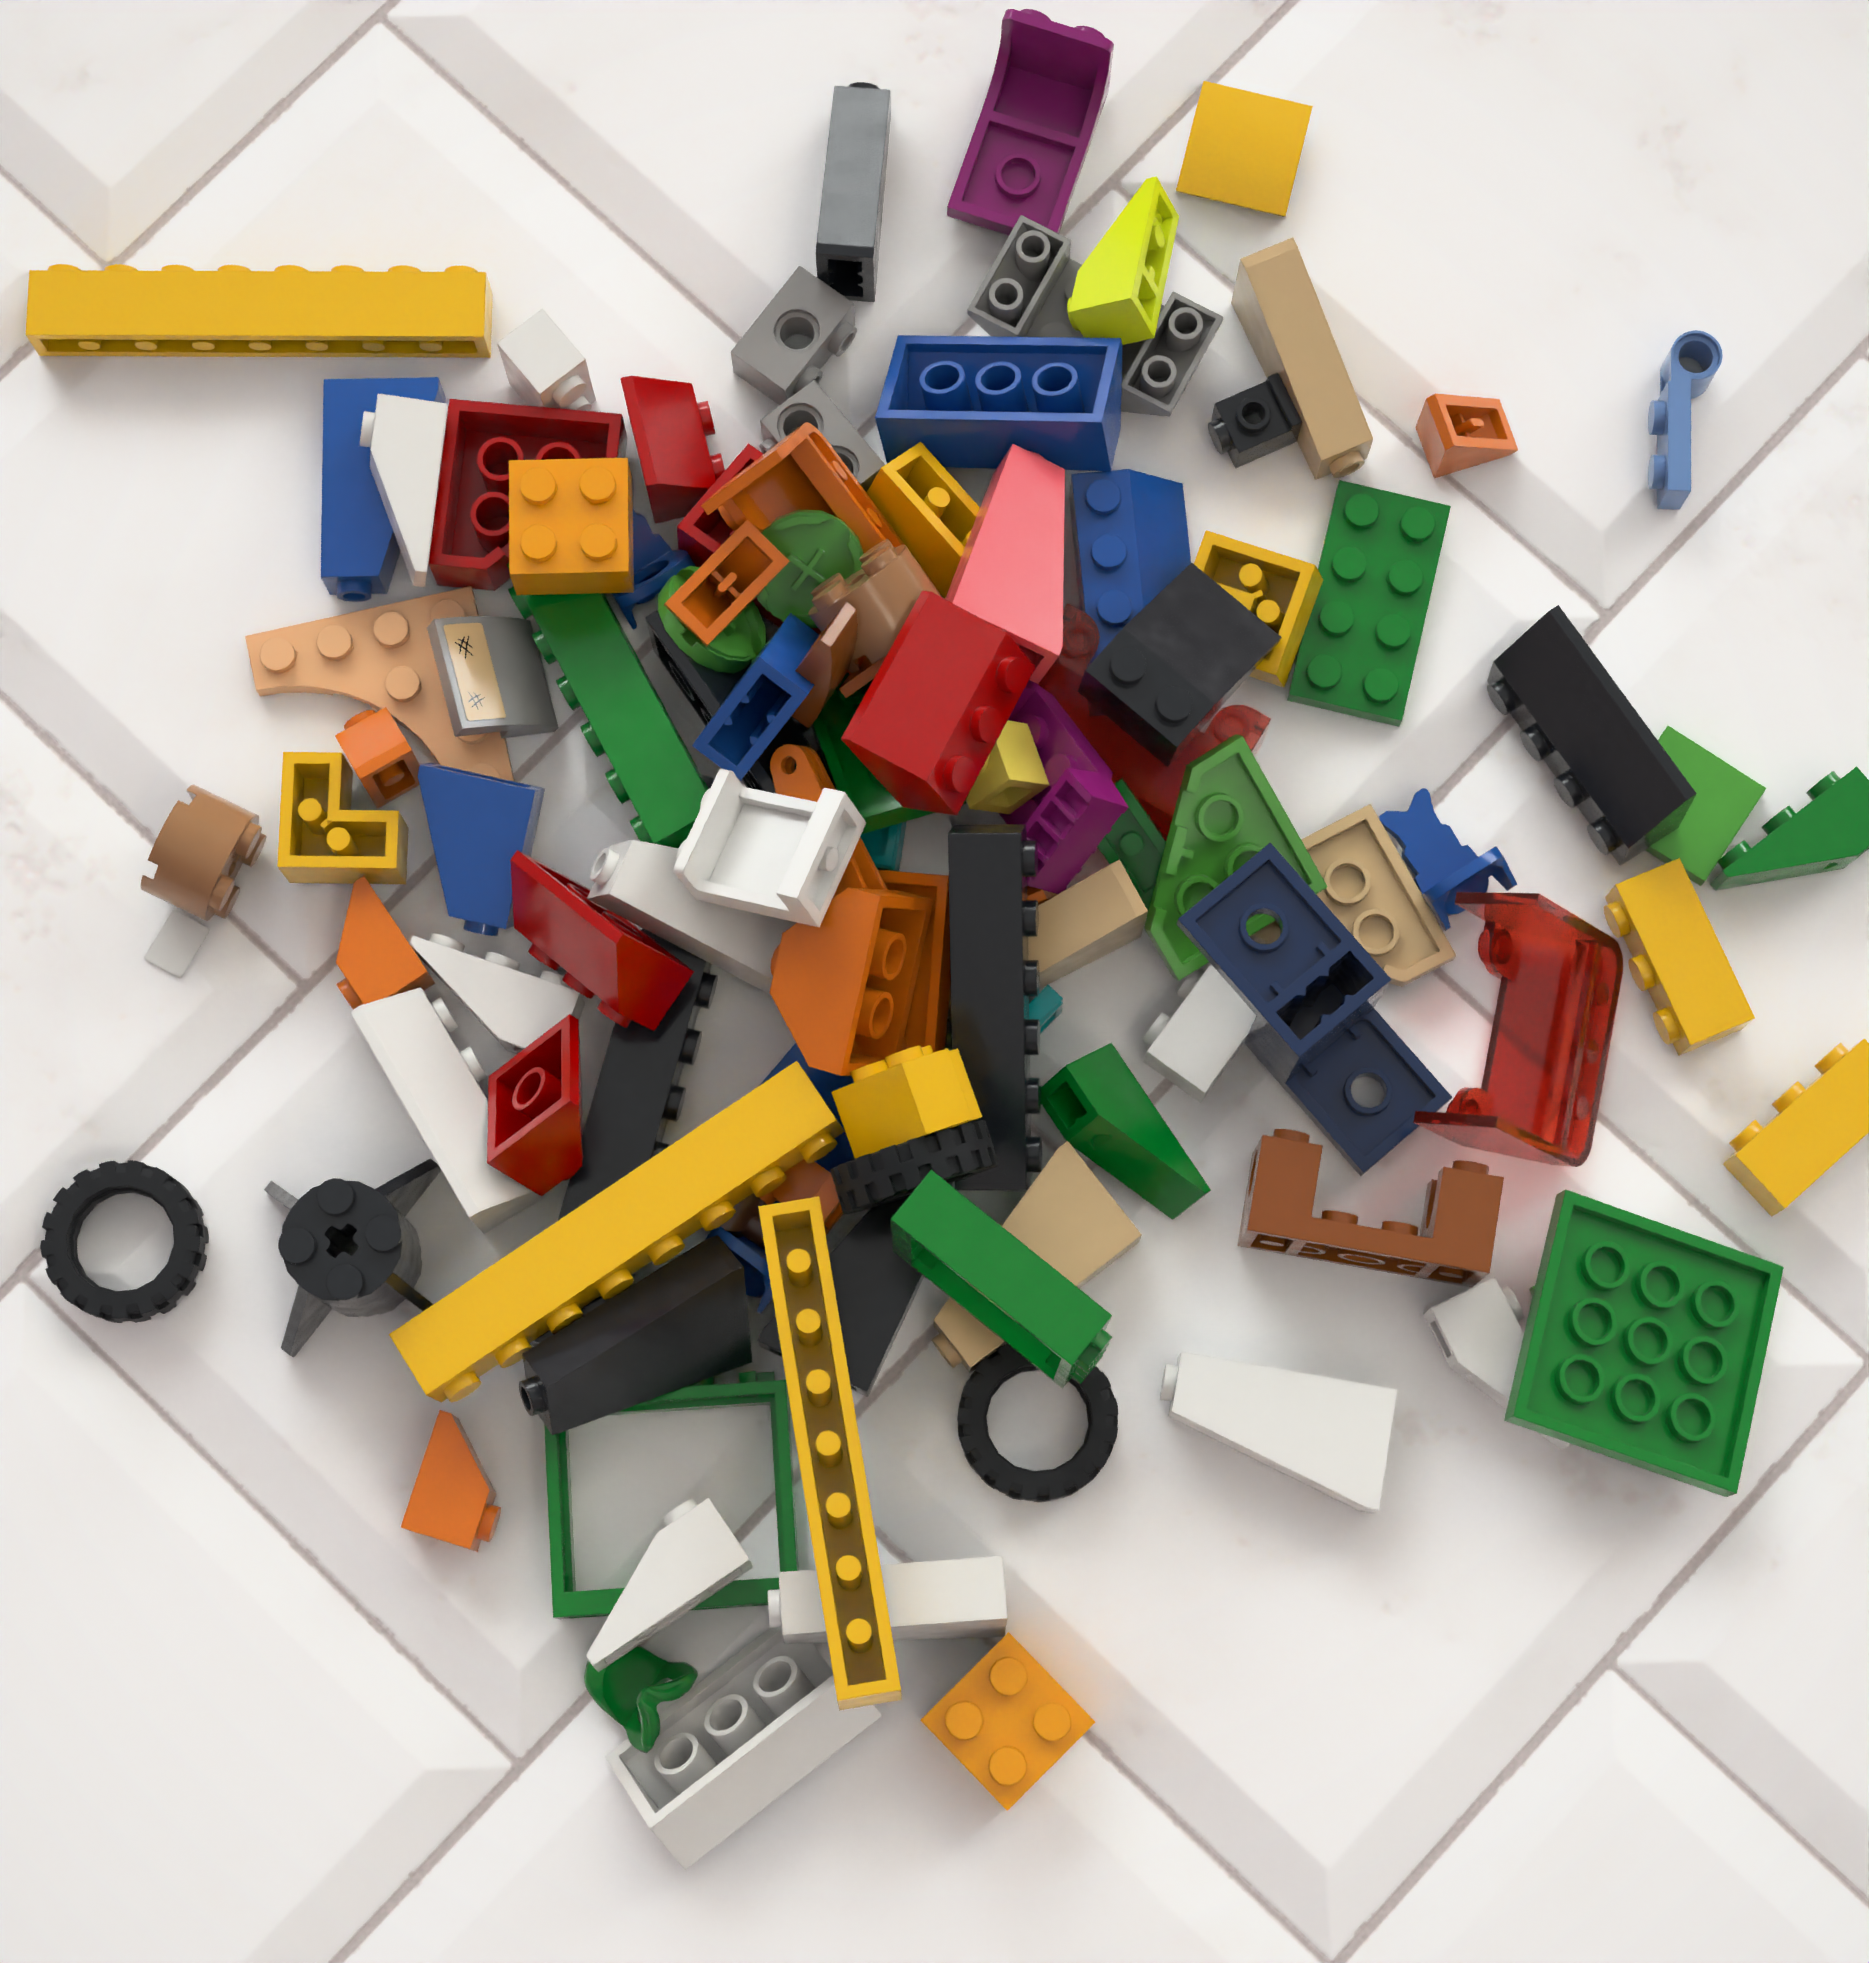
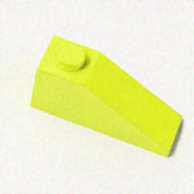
(1126, 274)

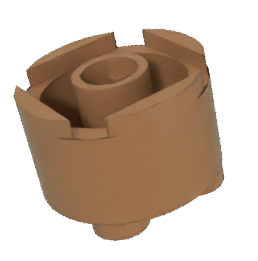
(881, 595)
(202, 854)

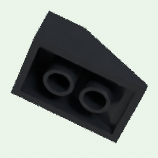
(1177, 663)

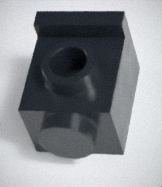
(1248, 441)

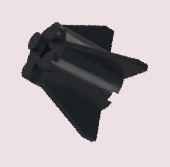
(324, 1229)

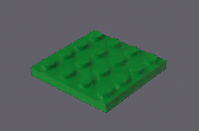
(1645, 1343)

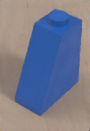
(759, 701)
(474, 834)

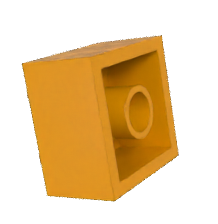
(571, 526)
(1008, 1721)

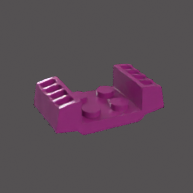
(1080, 800)

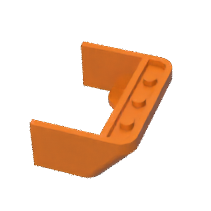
(805, 475)

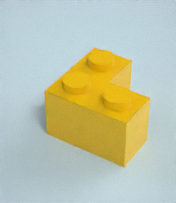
(1271, 587)
(324, 837)
(907, 1100)

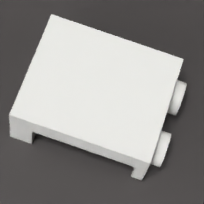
(768, 850)

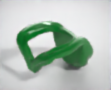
(634, 1688)

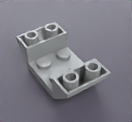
(1029, 298)

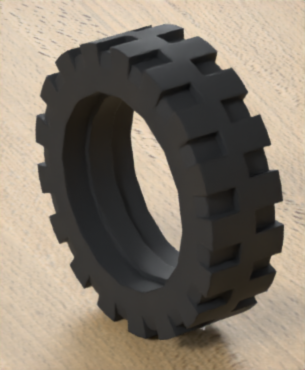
(900, 1168)
(80, 1199)
(1021, 1482)

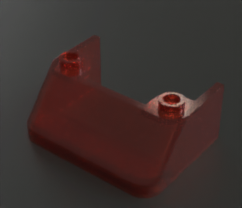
(1545, 1035)

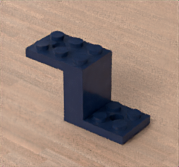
(1314, 1007)

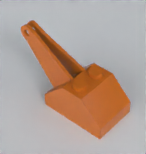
(855, 976)

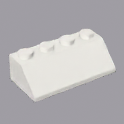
(442, 1099)
(737, 1743)

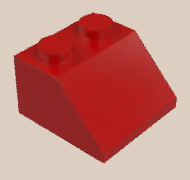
(671, 443)
(538, 1110)

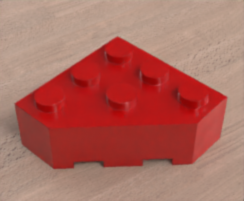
(473, 485)

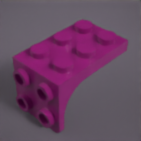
(1033, 124)

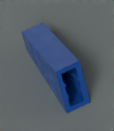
(356, 533)

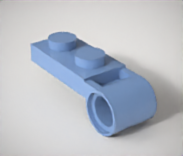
(1671, 415)

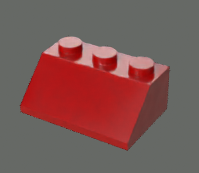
(938, 705)
(594, 946)

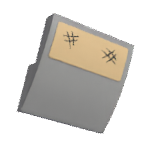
(492, 676)

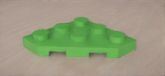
(1217, 826)

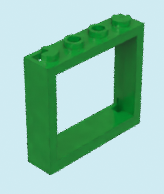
(1000, 1281)
(751, 1390)

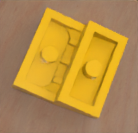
(1244, 148)

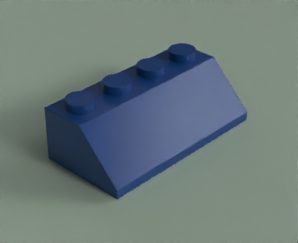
(988, 392)
(1126, 543)

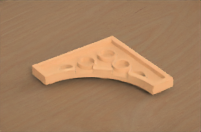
(383, 661)

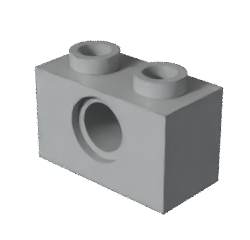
(800, 307)

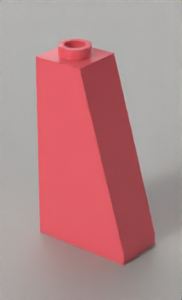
(1016, 557)

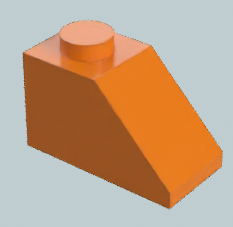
(379, 755)
(375, 952)
(452, 1490)

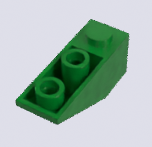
(1813, 841)
(1119, 1129)

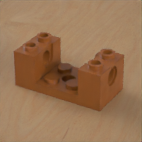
(1454, 1231)

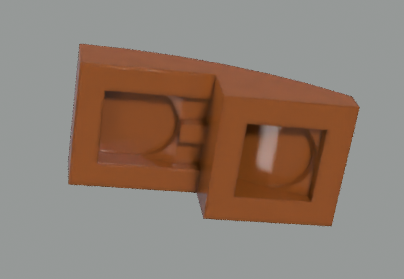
(827, 663)

